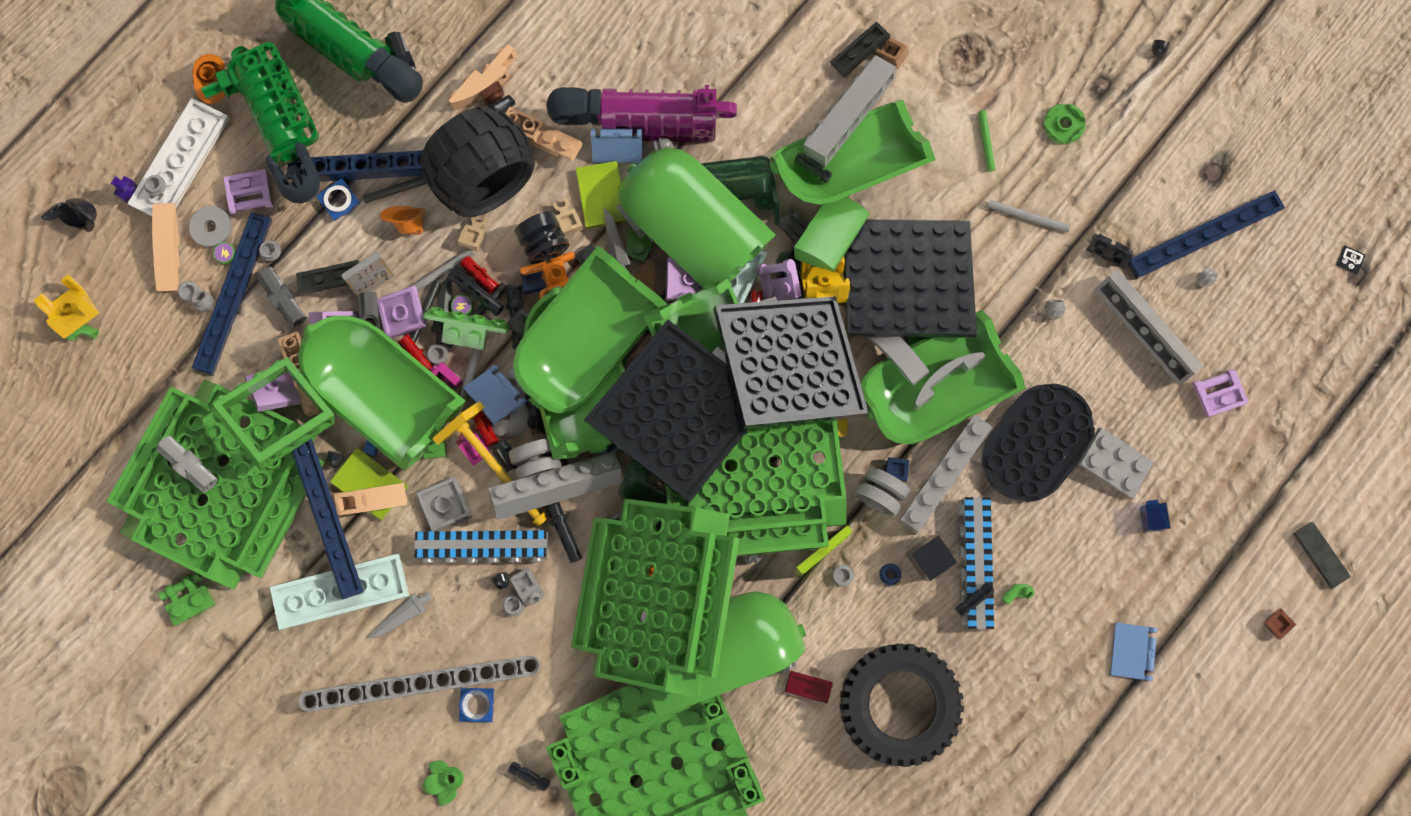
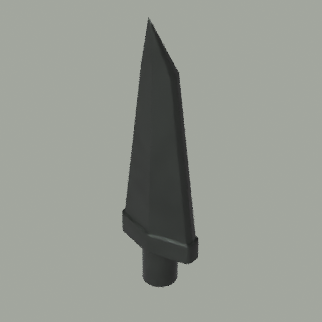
(444, 302)

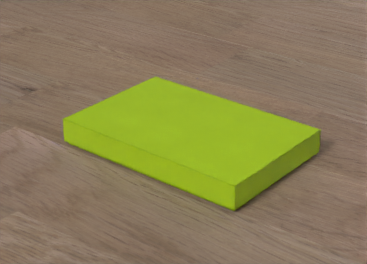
(598, 191)
(362, 473)
(822, 552)

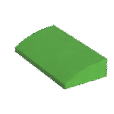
(831, 233)

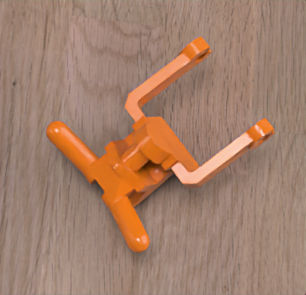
(553, 272)

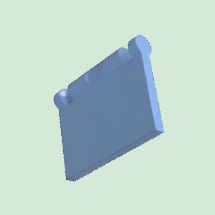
(616, 146)
(495, 394)
(1133, 651)

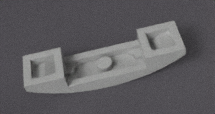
(902, 356)
(965, 362)

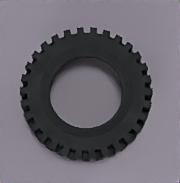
(857, 714)

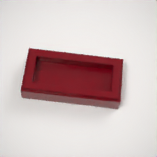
(808, 687)

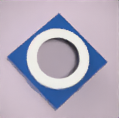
(337, 212)
(465, 715)

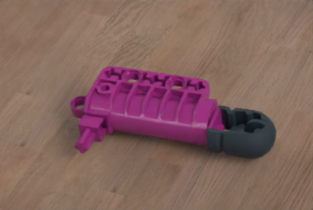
(663, 115)

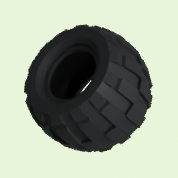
(477, 161)

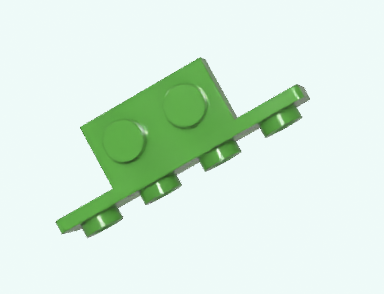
(464, 329)

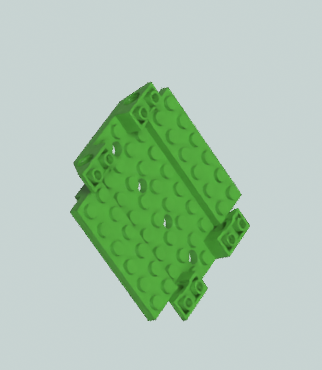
(780, 505)
(244, 510)
(682, 599)
(626, 738)

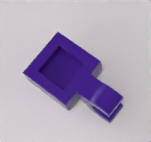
(124, 188)

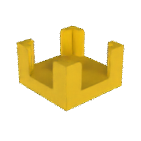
(824, 283)
(69, 310)

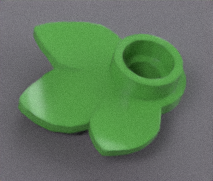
(440, 782)

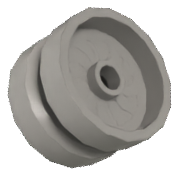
(533, 459)
(882, 491)

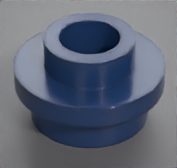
(890, 567)

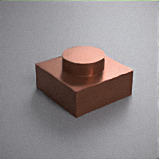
(492, 93)
(1279, 623)

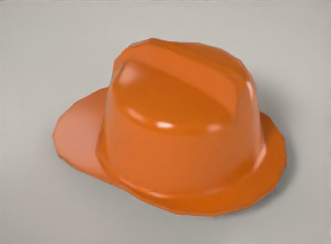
(204, 74)
(405, 219)

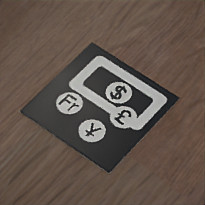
(1350, 259)

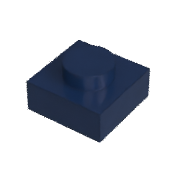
(533, 282)
(898, 468)

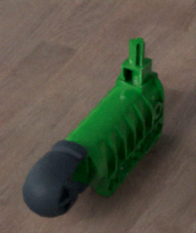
(349, 46)
(274, 116)

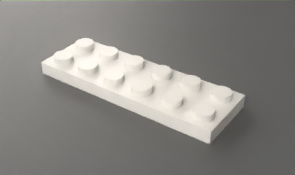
(181, 155)

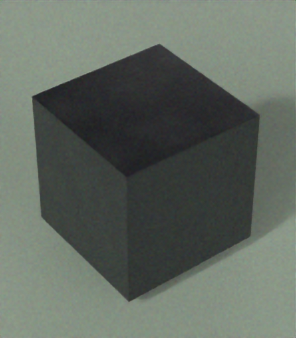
(931, 557)

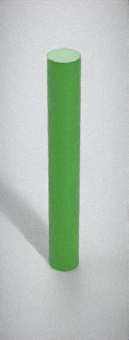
(986, 141)

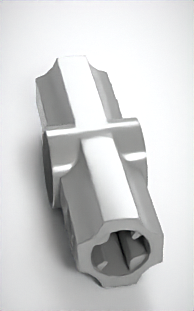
(186, 464)

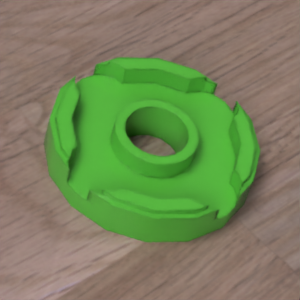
(1056, 131)

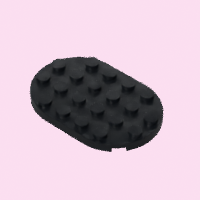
(1038, 442)

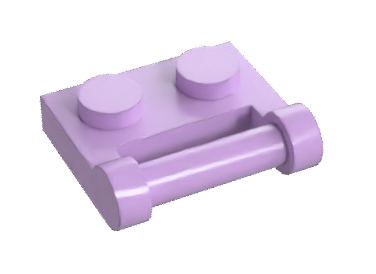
(245, 185)
(782, 288)
(1223, 399)

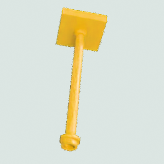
(461, 425)

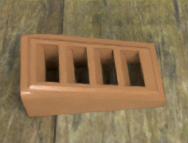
(899, 47)

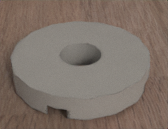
(208, 215)

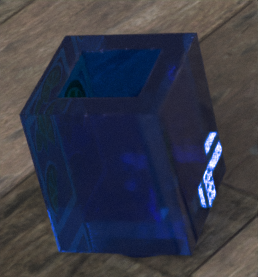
(1154, 516)

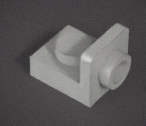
(527, 587)

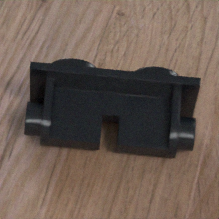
(1117, 254)
(535, 419)

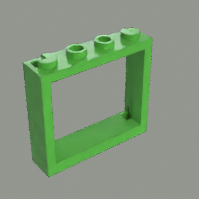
(292, 440)

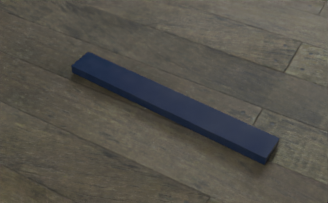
(1205, 234)
(231, 294)
(327, 520)

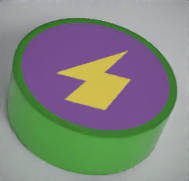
(224, 253)
(463, 304)

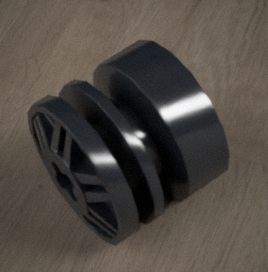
(541, 237)

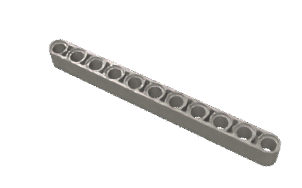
(410, 688)

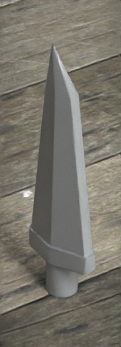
(615, 244)
(409, 610)

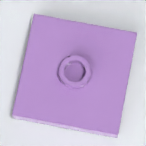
(678, 281)
(401, 312)
(276, 394)

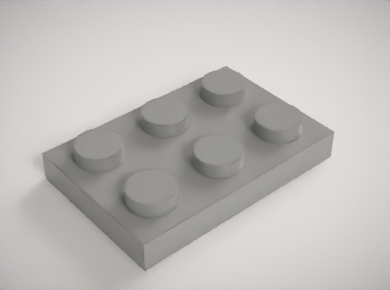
(1115, 463)

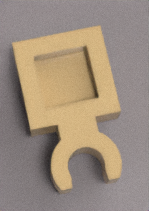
(567, 218)
(473, 234)

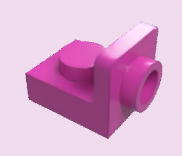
(449, 377)
(469, 451)

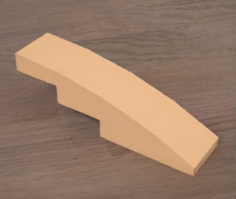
(165, 246)

